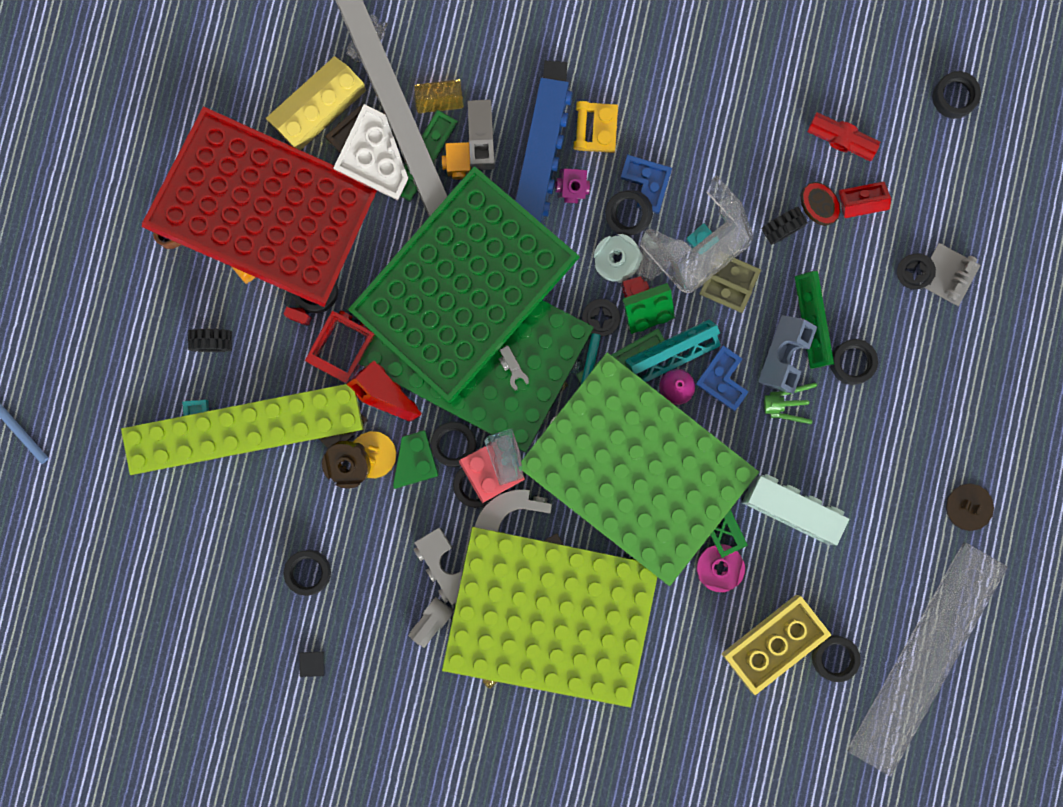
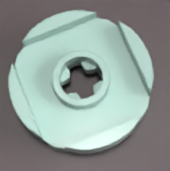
(626, 267)

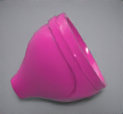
(677, 386)

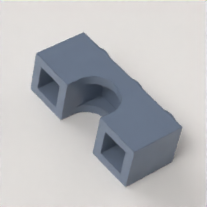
(789, 336)

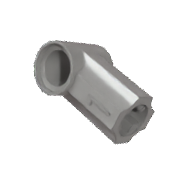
(433, 618)

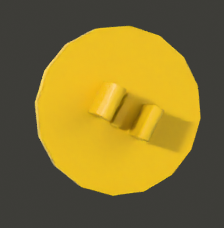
(380, 452)

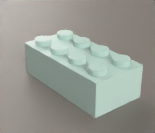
(796, 511)

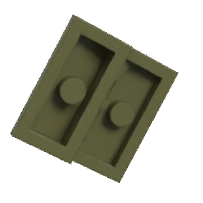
(732, 285)

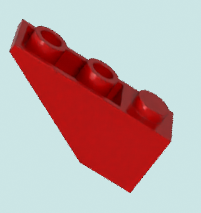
(378, 390)

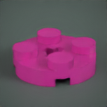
(708, 575)

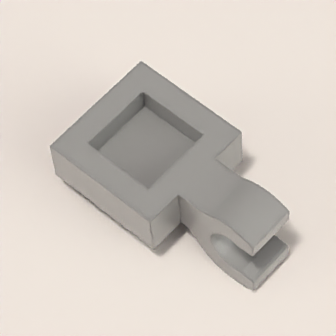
(509, 362)

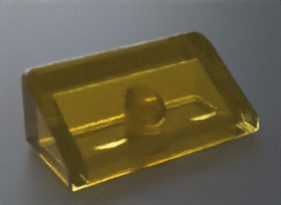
(438, 95)

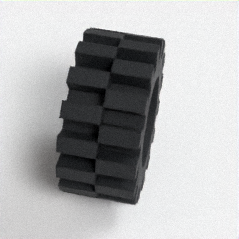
(784, 225)
(210, 340)

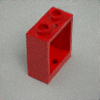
(345, 319)

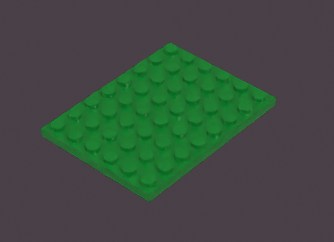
(463, 284)
(546, 351)

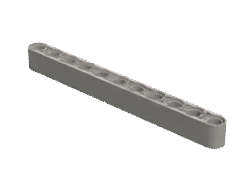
(393, 103)

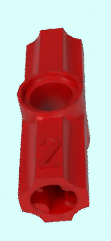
(843, 136)

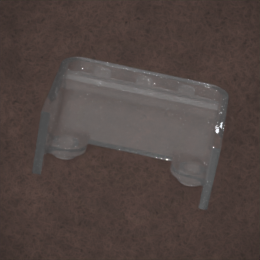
(693, 267)

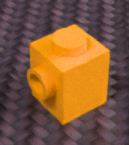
(457, 160)

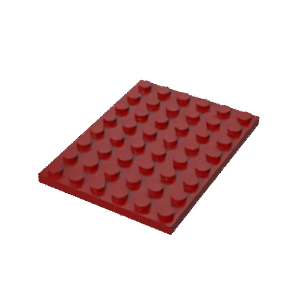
(260, 206)

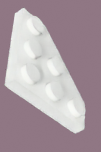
(373, 155)

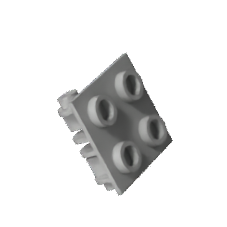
(953, 274)

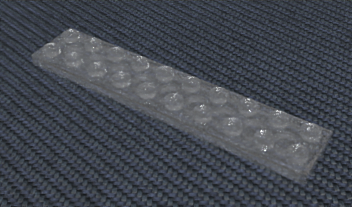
(927, 659)

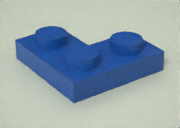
(651, 176)
(717, 379)

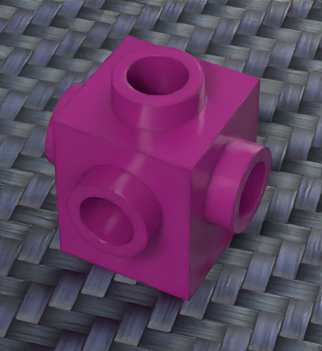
(579, 181)

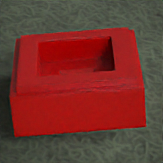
(298, 315)

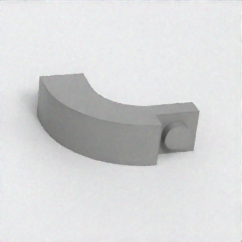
(502, 505)

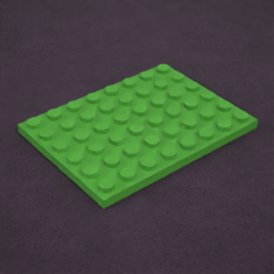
(638, 469)

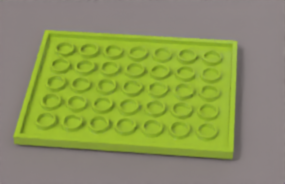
(550, 617)

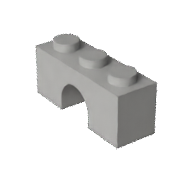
(431, 550)

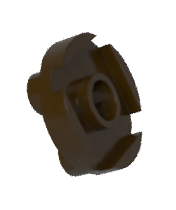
(354, 454)

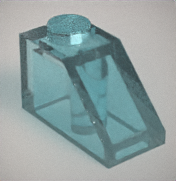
(505, 456)

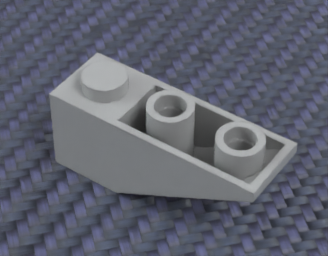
(481, 134)

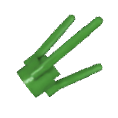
(774, 404)

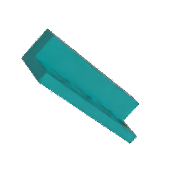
(672, 347)

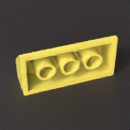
(317, 103)

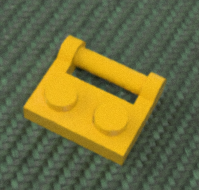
(603, 127)

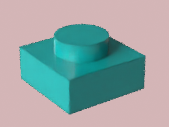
(698, 235)
(195, 407)

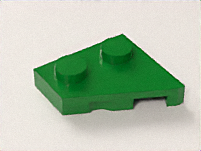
(414, 460)

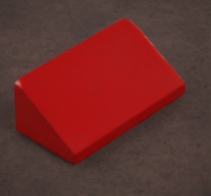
(864, 199)

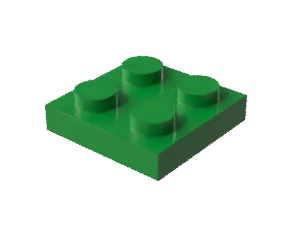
(649, 308)

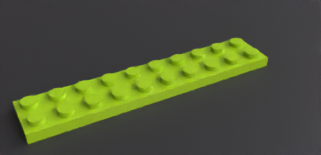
(241, 429)

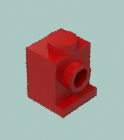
(634, 286)

